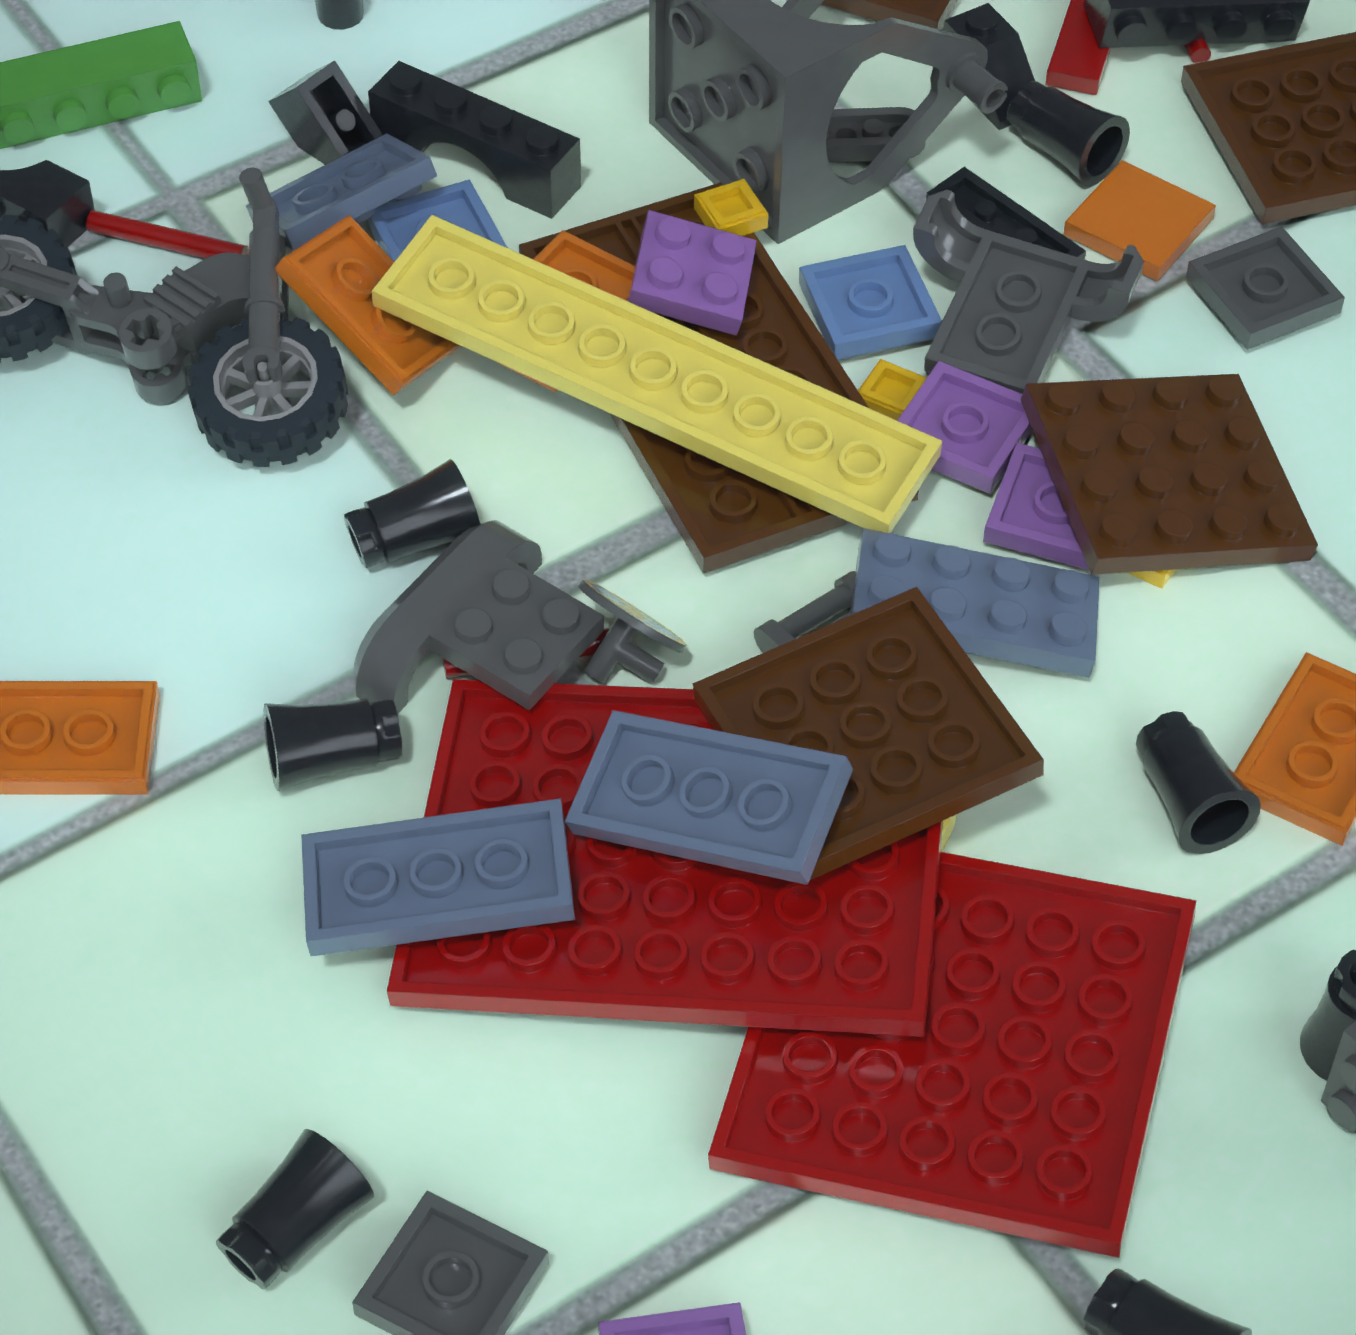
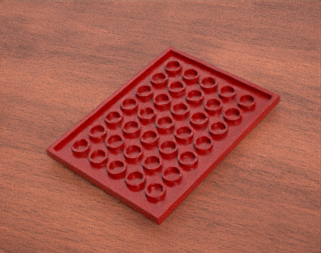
(660, 929)

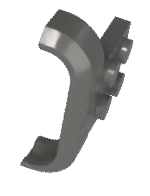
(1012, 295)
(481, 617)

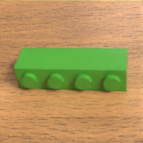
(96, 83)

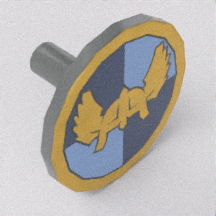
(617, 643)

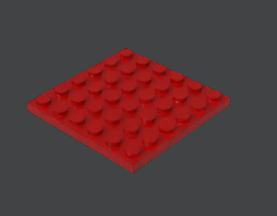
(1029, 1075)

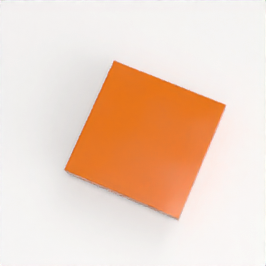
(1139, 212)

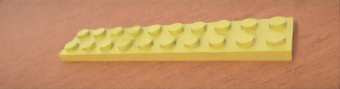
(659, 375)

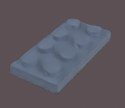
(987, 600)
(710, 796)
(436, 877)

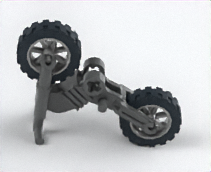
(185, 325)

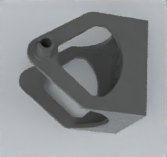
(755, 86)

